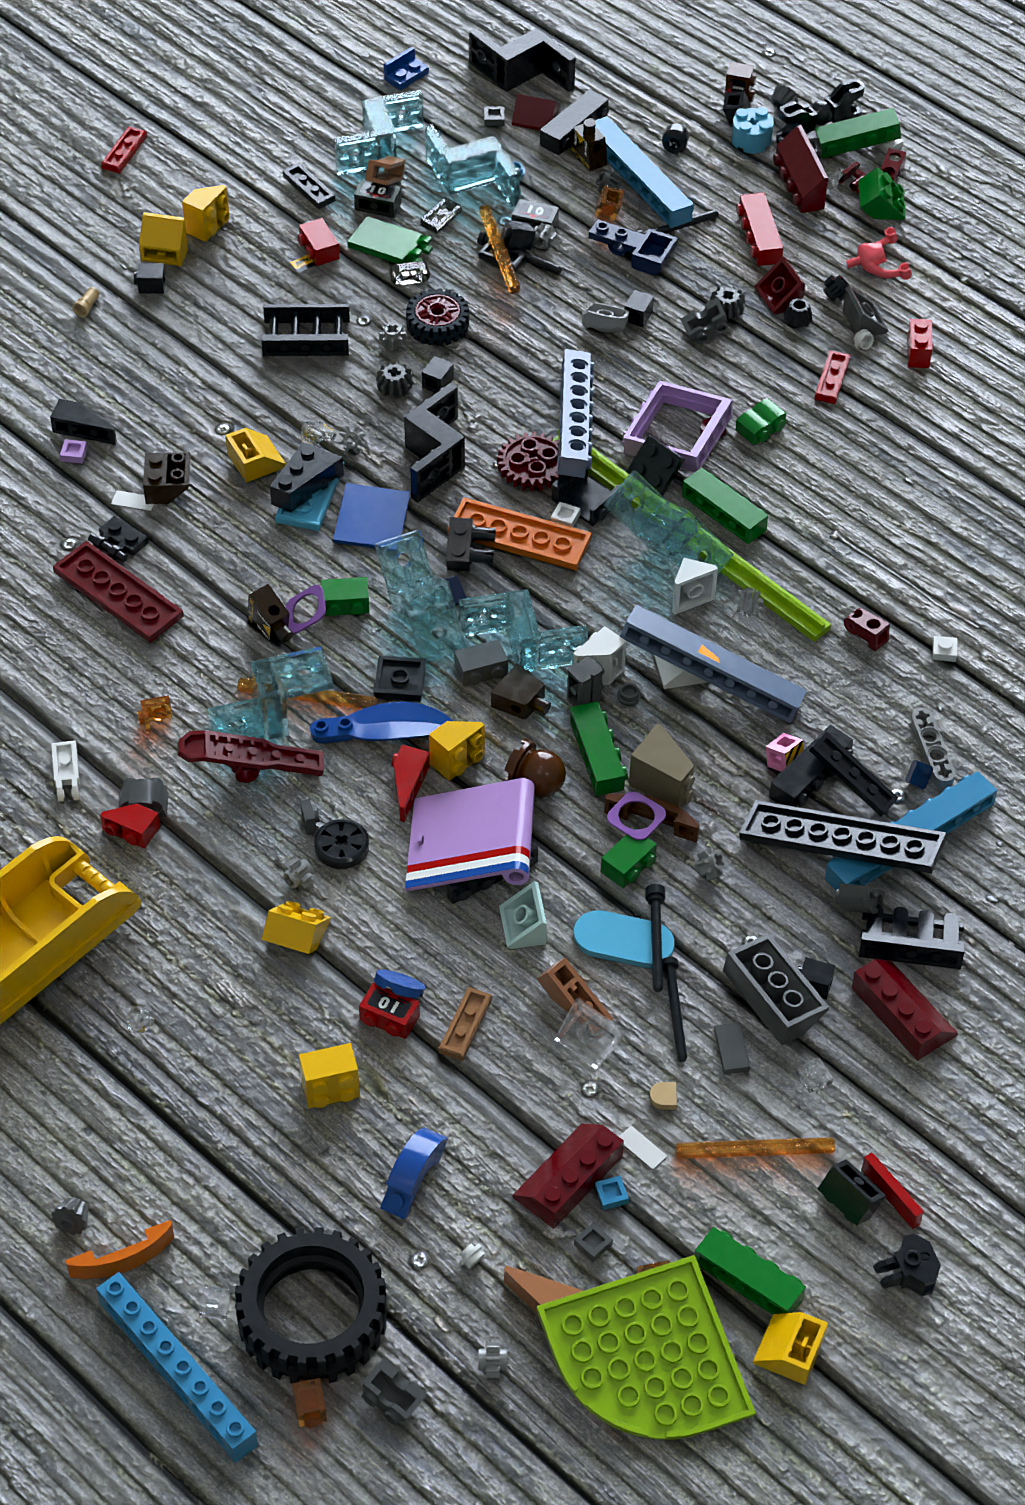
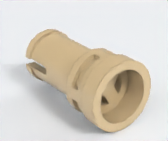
(84, 305)

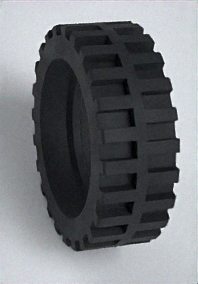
(302, 1253)

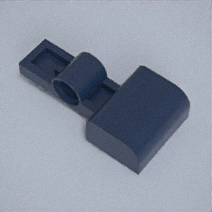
(648, 250)

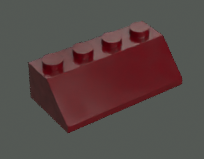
(801, 171)
(902, 1008)
(570, 1173)

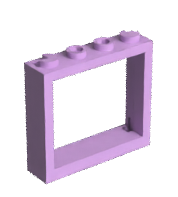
(688, 398)

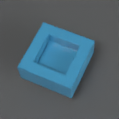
(611, 1192)

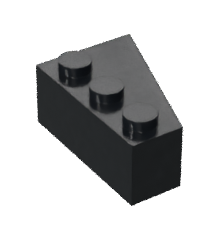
(304, 475)

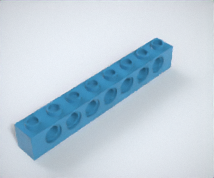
(177, 1367)

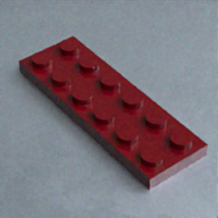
(118, 591)

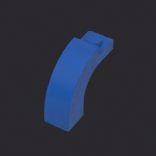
(414, 1161)

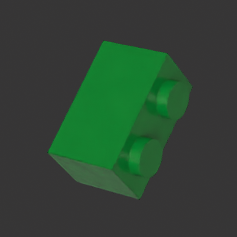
(346, 596)
(628, 859)

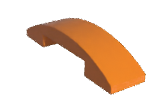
(87, 1267)

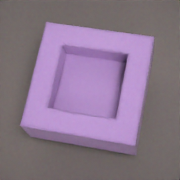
(73, 451)

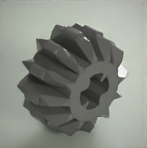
(731, 300)
(394, 379)

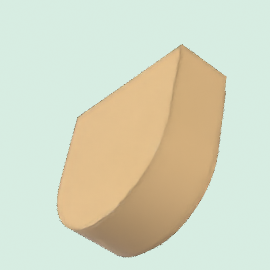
(664, 1096)

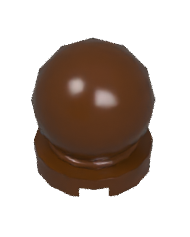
(539, 766)

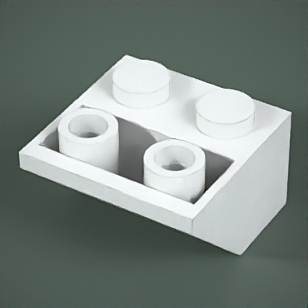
(607, 650)

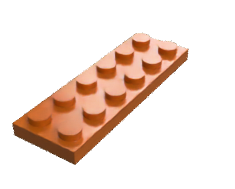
(528, 534)

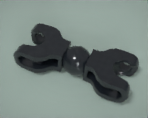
(834, 108)

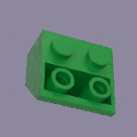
(881, 196)

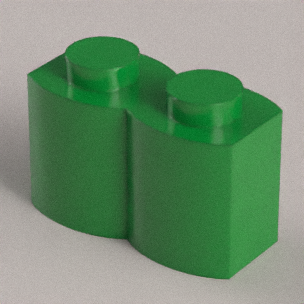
(761, 422)

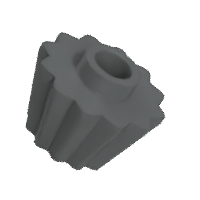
(782, 96)
(71, 1216)

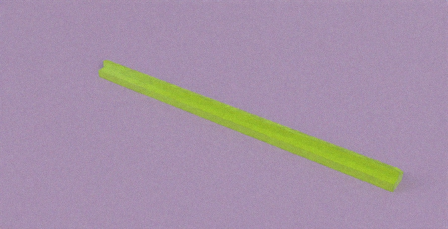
(736, 569)

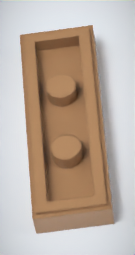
(465, 1024)

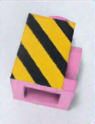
(783, 751)

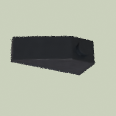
(79, 421)

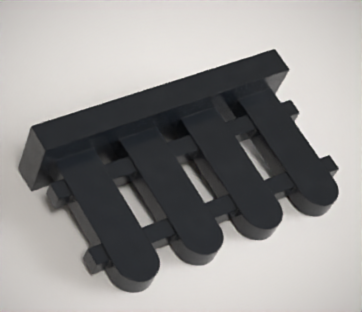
(909, 948)

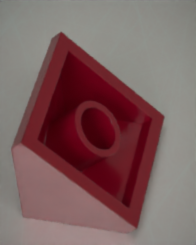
(534, 112)
(780, 286)

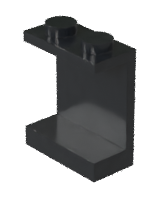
(583, 494)

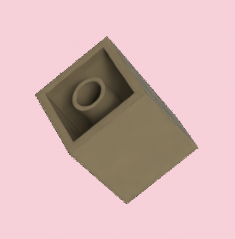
(662, 769)

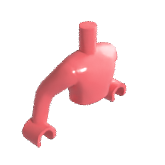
(872, 255)

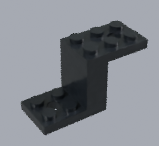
(522, 59)
(434, 442)

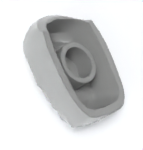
(605, 318)

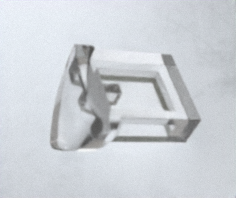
(315, 432)

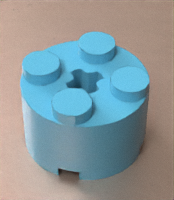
(752, 129)

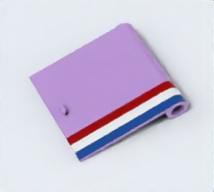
(472, 835)

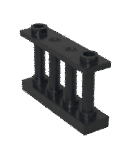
(305, 344)

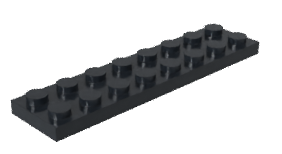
(843, 836)

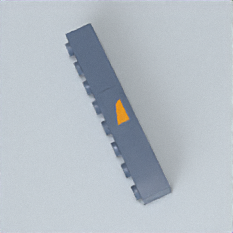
(713, 663)

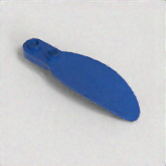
(380, 723)

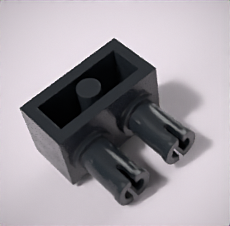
(459, 546)

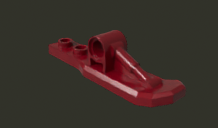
(248, 754)

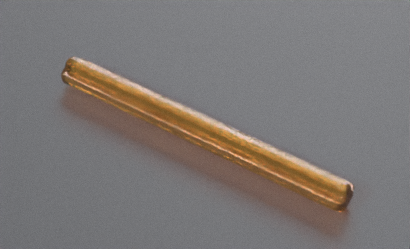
(499, 249)
(325, 697)
(755, 1147)

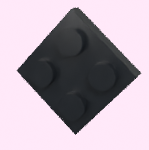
(656, 464)
(400, 678)

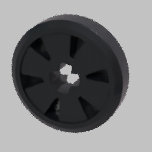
(343, 855)

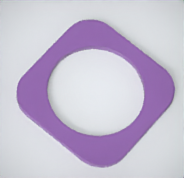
(315, 590)
(613, 818)

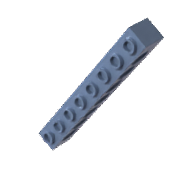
(575, 414)

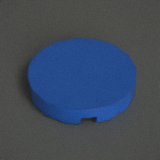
(400, 983)

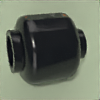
(675, 138)

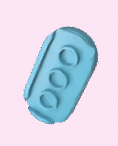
(619, 938)

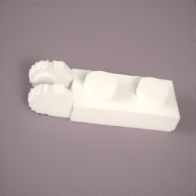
(65, 768)

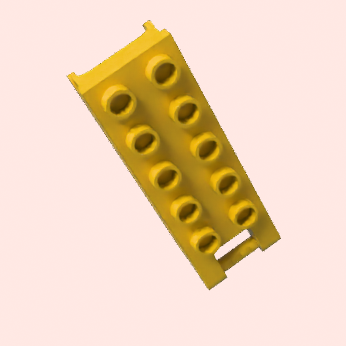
(43, 925)

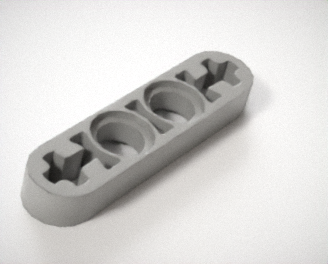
(935, 747)

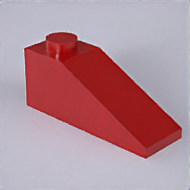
(409, 773)

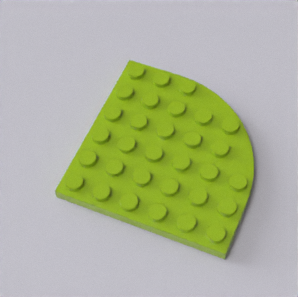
(648, 1354)

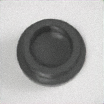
(629, 694)

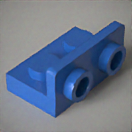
(404, 69)

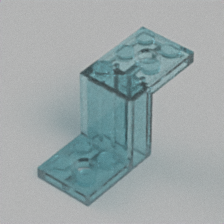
(379, 128)
(472, 165)
(664, 525)
(420, 595)
(515, 614)
(273, 682)

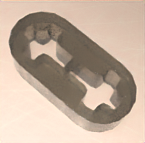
(409, 273)

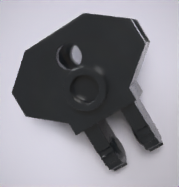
(913, 1266)

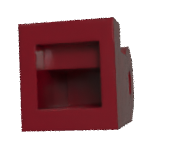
(893, 167)
(868, 627)

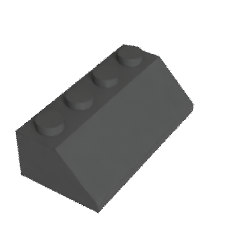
(774, 988)

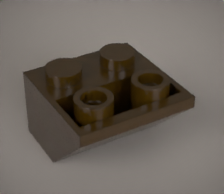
(165, 476)

